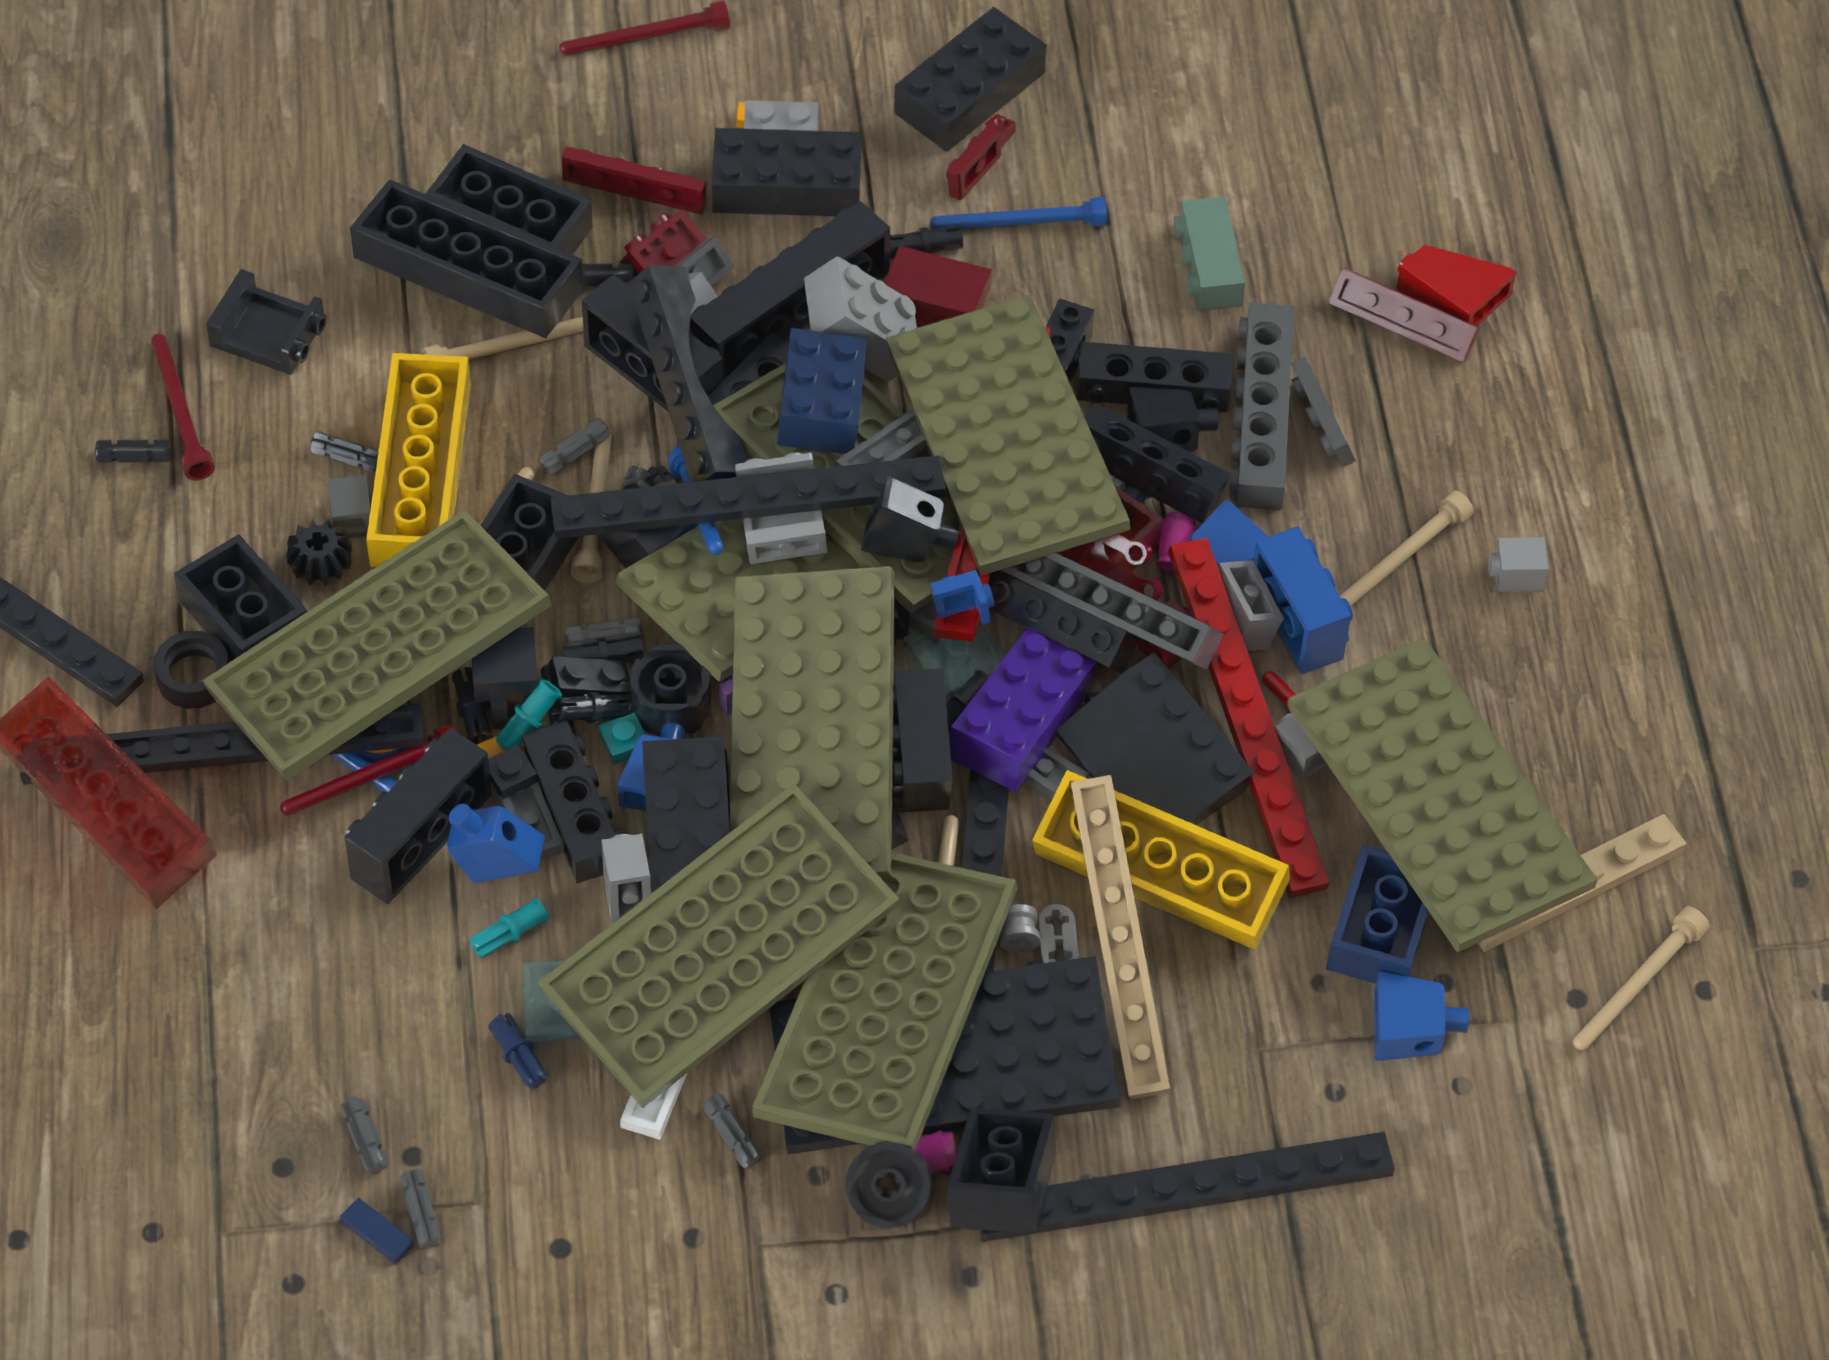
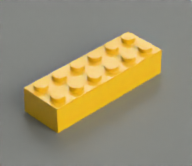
(418, 451)
(1175, 865)

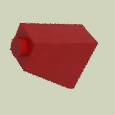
(1455, 282)

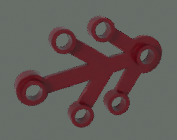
(1111, 569)

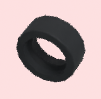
(181, 646)

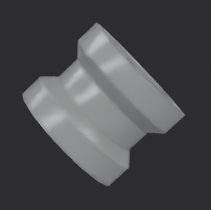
(1019, 929)

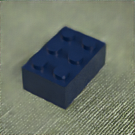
(822, 391)
(1378, 921)

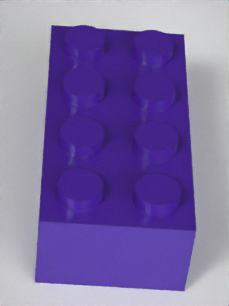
(1020, 709)

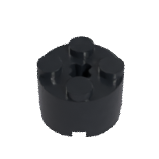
(670, 689)
(870, 1197)

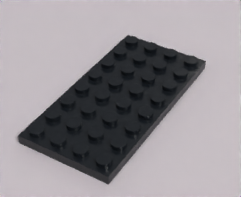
(1027, 1046)

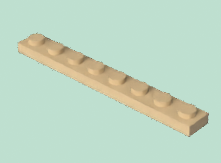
(1120, 937)

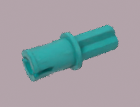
(528, 714)
(509, 928)

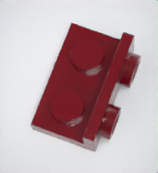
(666, 245)

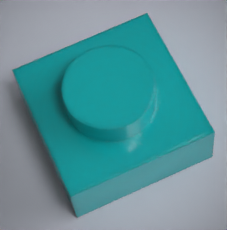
(620, 737)

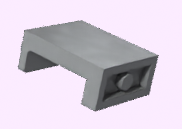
(785, 534)

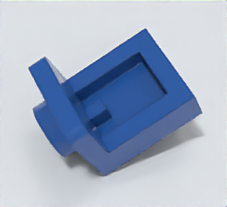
(961, 594)

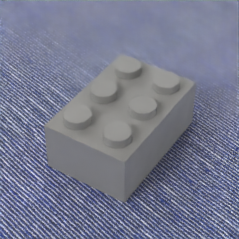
(857, 305)

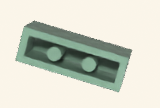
(1210, 253)

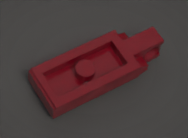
(979, 156)

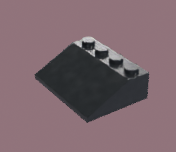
(1156, 744)

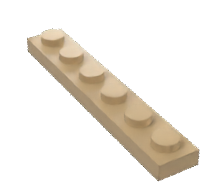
(1612, 865)

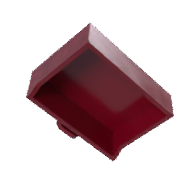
(938, 284)

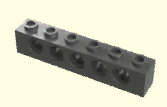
(1264, 406)
(1121, 607)

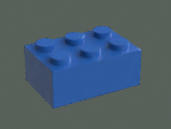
(1305, 593)

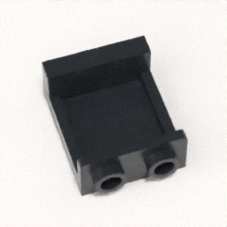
(264, 325)

